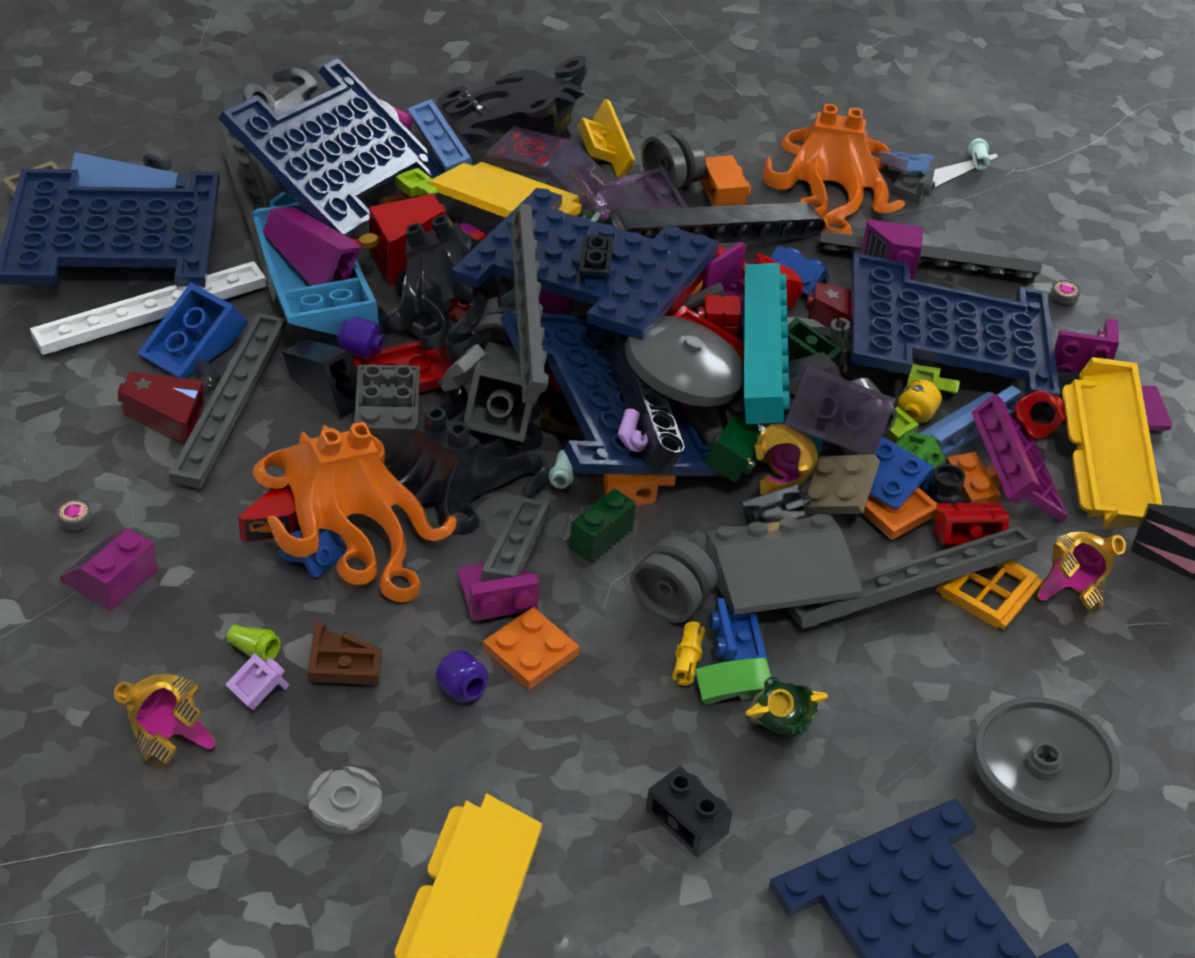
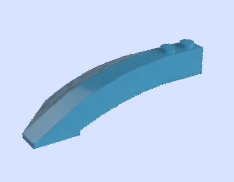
(315, 306)

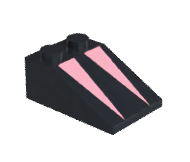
(1168, 538)

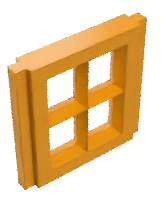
(1013, 601)

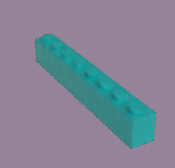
(765, 344)

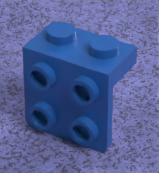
(899, 475)

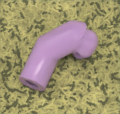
(629, 434)

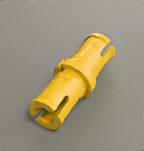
(688, 653)

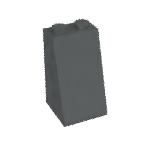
(496, 395)

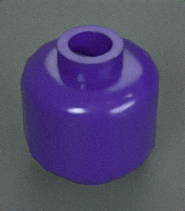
(360, 338)
(462, 676)

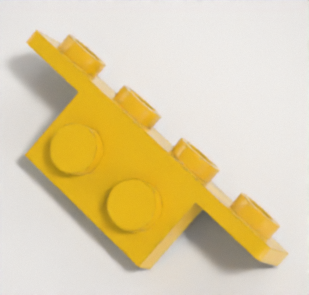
(606, 139)

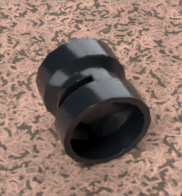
(947, 484)

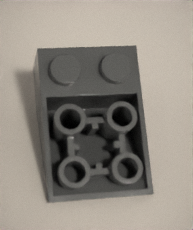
(388, 403)

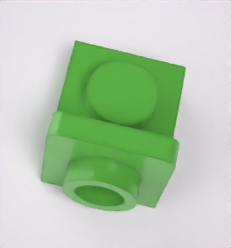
(923, 447)

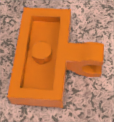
(979, 481)

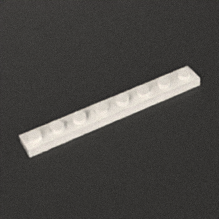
(139, 309)

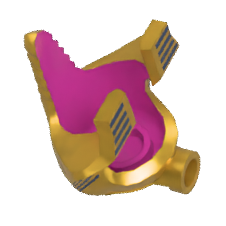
(787, 454)
(1082, 564)
(161, 709)

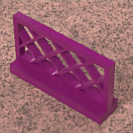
(1017, 458)

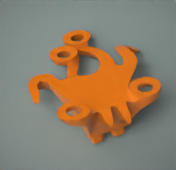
(835, 151)
(341, 478)

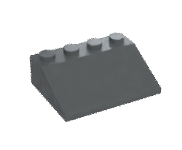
(782, 564)

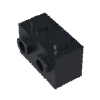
(689, 810)

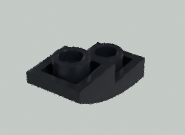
(596, 255)

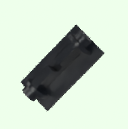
(776, 506)

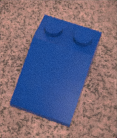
(192, 331)

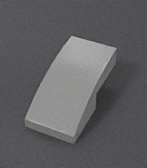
(462, 368)

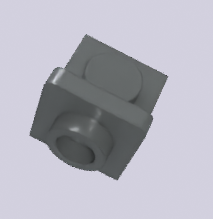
(913, 188)

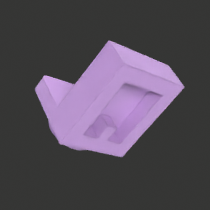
(256, 680)

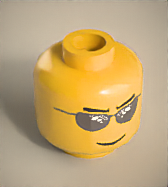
(920, 399)

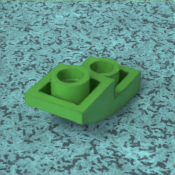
(732, 679)

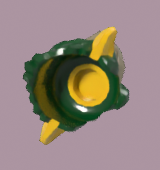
(785, 707)

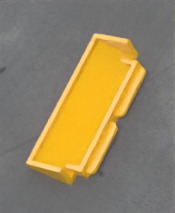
(496, 188)
(1113, 443)
(476, 883)

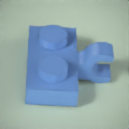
(906, 163)

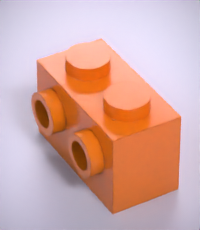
(725, 182)

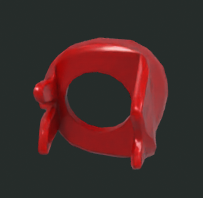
(1034, 429)

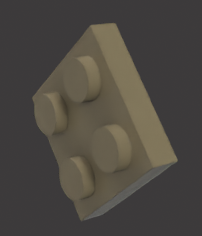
(842, 484)

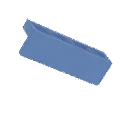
(439, 135)
(106, 172)
(961, 427)

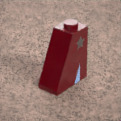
(828, 303)
(163, 403)

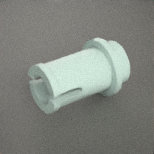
(979, 150)
(561, 473)

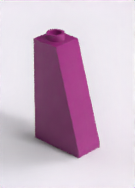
(311, 246)

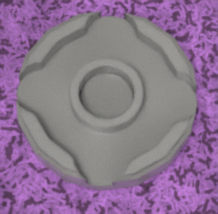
(345, 800)

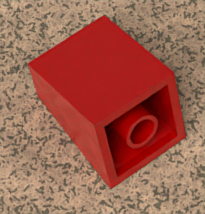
(390, 225)

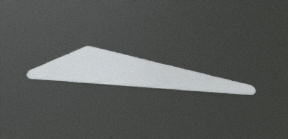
(949, 172)

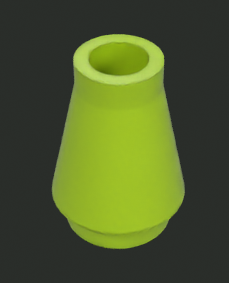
(254, 640)

